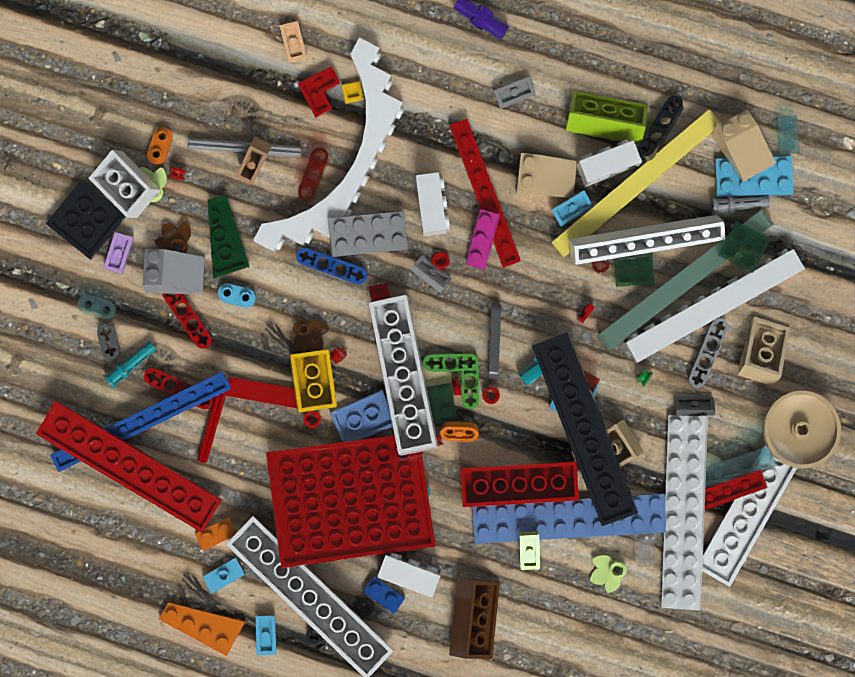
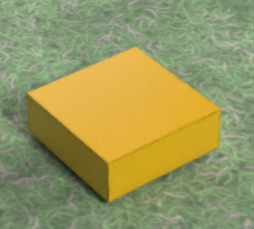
(352, 92)

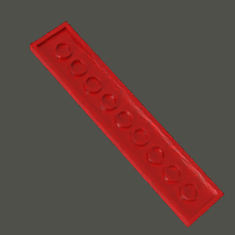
(128, 466)

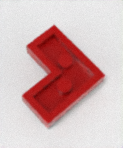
(314, 90)

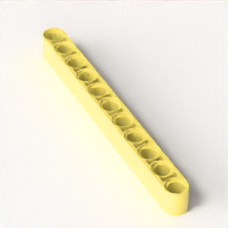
(638, 181)

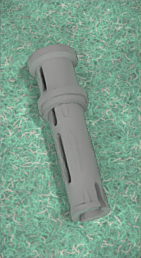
(730, 204)

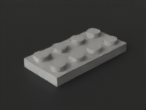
(367, 233)

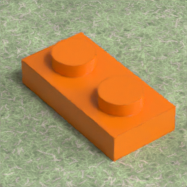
(216, 533)

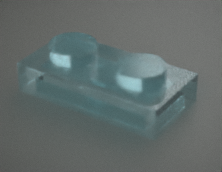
(788, 135)

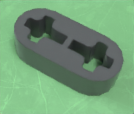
(112, 339)

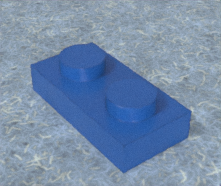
(384, 594)

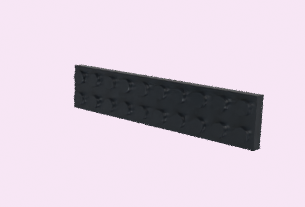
(585, 429)

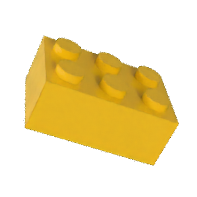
(313, 381)

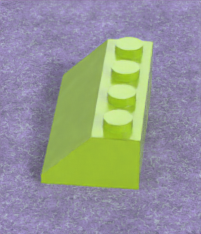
(606, 117)

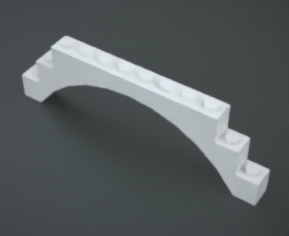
(380, 117)

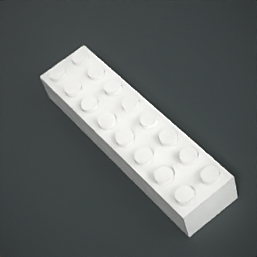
(403, 375)

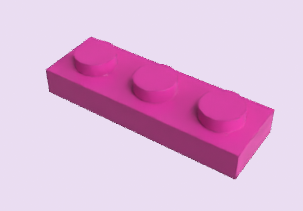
(482, 239)

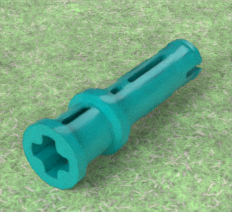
(122, 370)

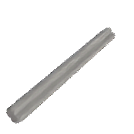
(241, 147)

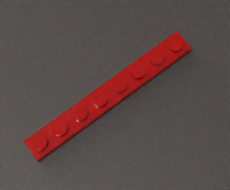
(484, 190)

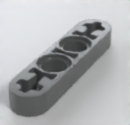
(494, 340)

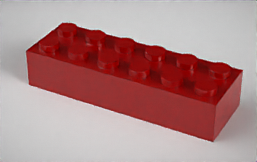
(519, 484)

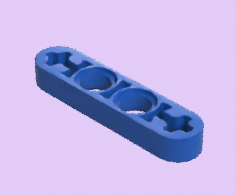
(330, 269)

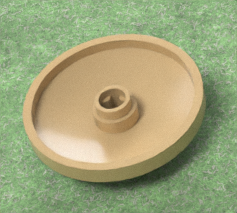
(802, 429)

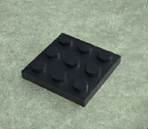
(86, 219)

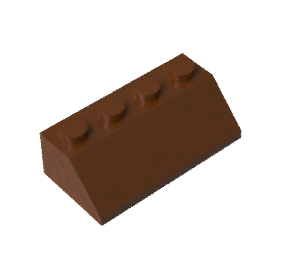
(474, 618)

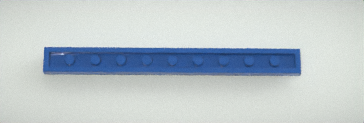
(156, 413)

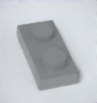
(514, 92)
(431, 274)

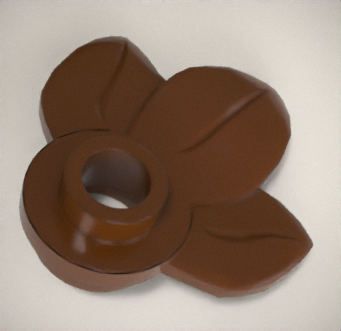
(174, 236)
(311, 337)

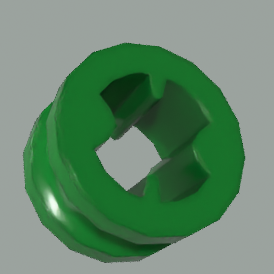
(644, 377)

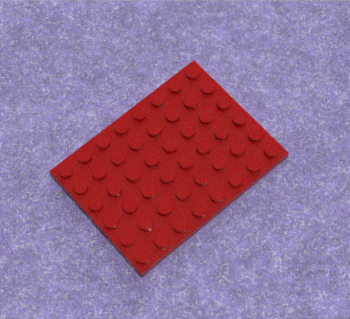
(348, 501)

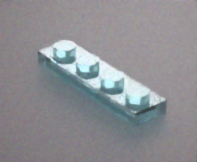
(739, 466)

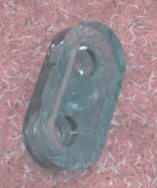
(97, 307)

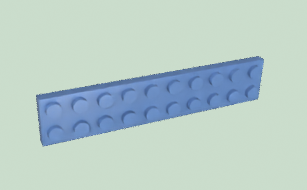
(564, 520)

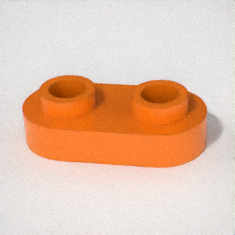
(161, 146)
(459, 431)

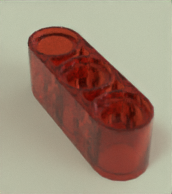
(313, 165)

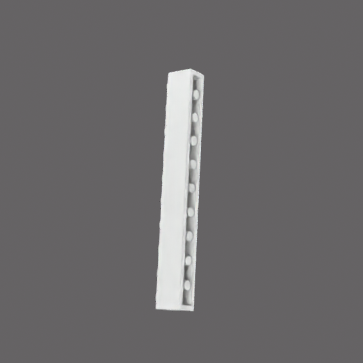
(713, 306)

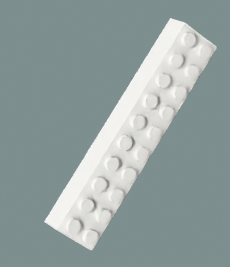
(311, 599)

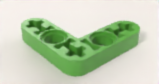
(465, 372)

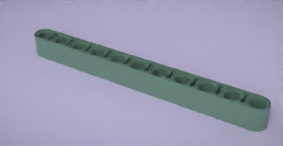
(674, 288)

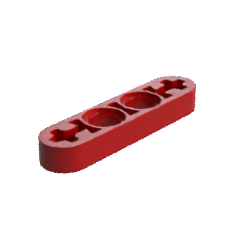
(184, 318)
(180, 385)

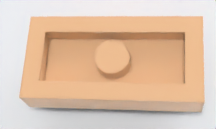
(293, 42)

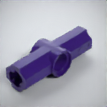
(481, 18)

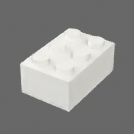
(608, 162)
(124, 184)
(432, 204)
(409, 574)

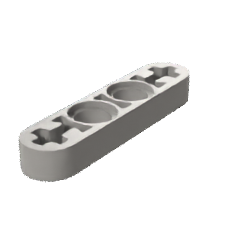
(705, 352)

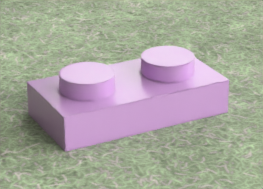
(118, 253)

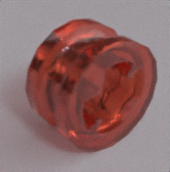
(603, 269)

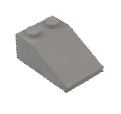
(172, 272)

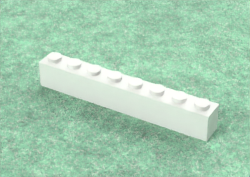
(646, 239)

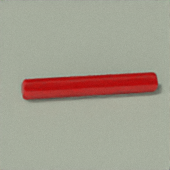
(211, 427)

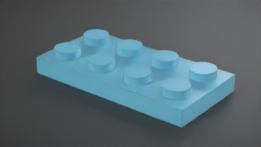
(772, 181)

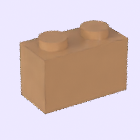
(253, 160)

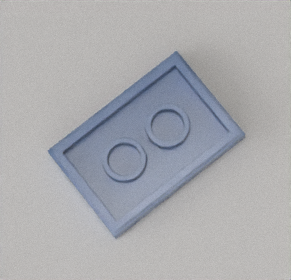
(363, 417)

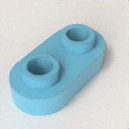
(236, 295)

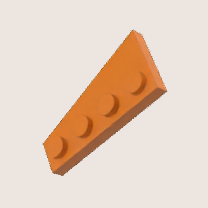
(208, 628)

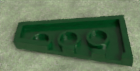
(226, 245)

